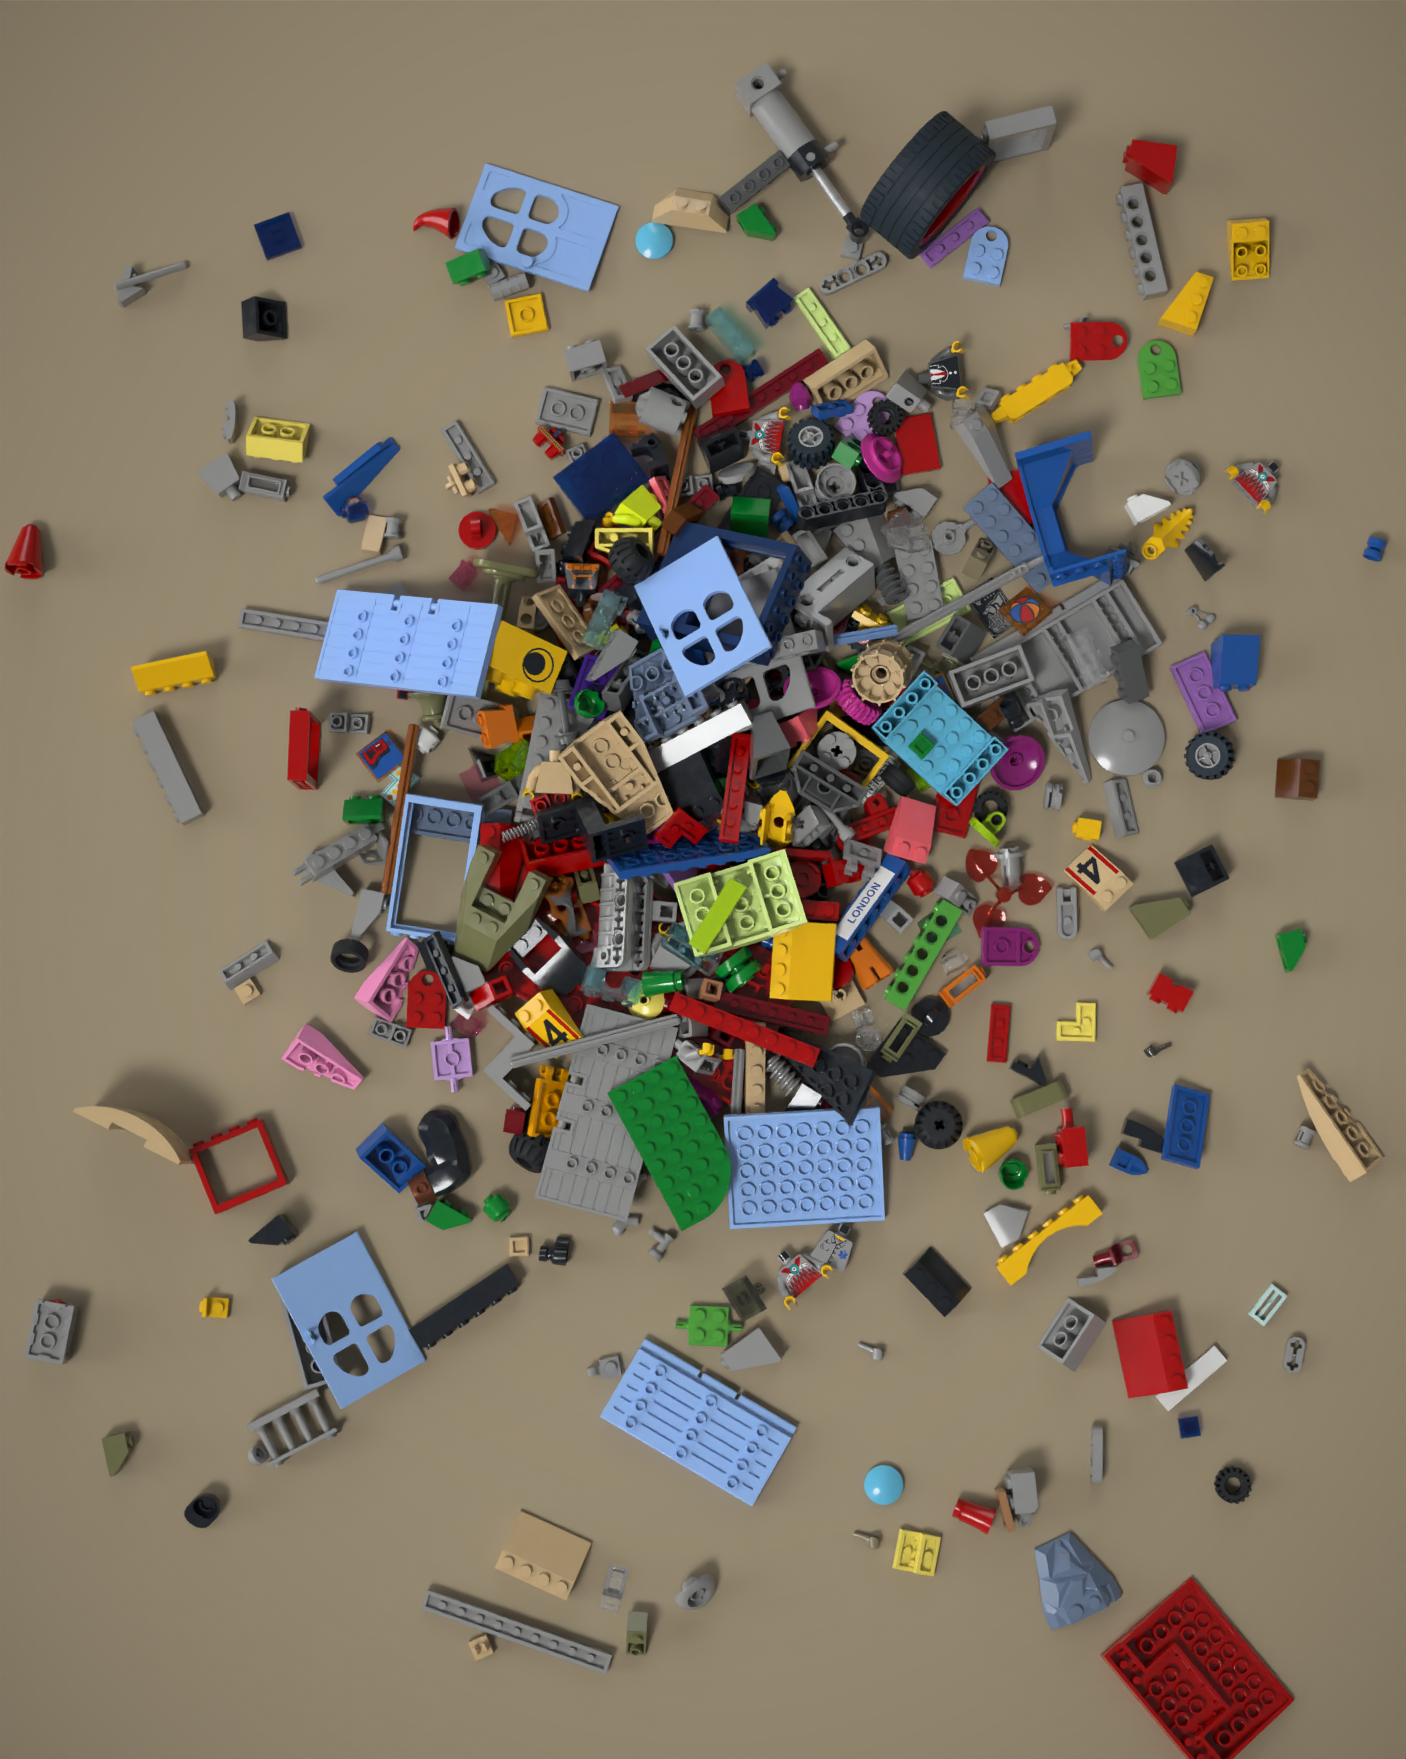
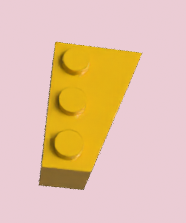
(1188, 306)

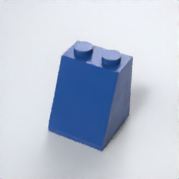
(1235, 662)

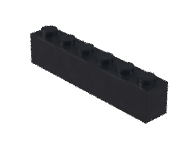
(463, 1307)

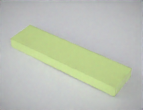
(821, 323)

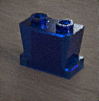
(770, 303)

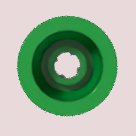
(662, 982)

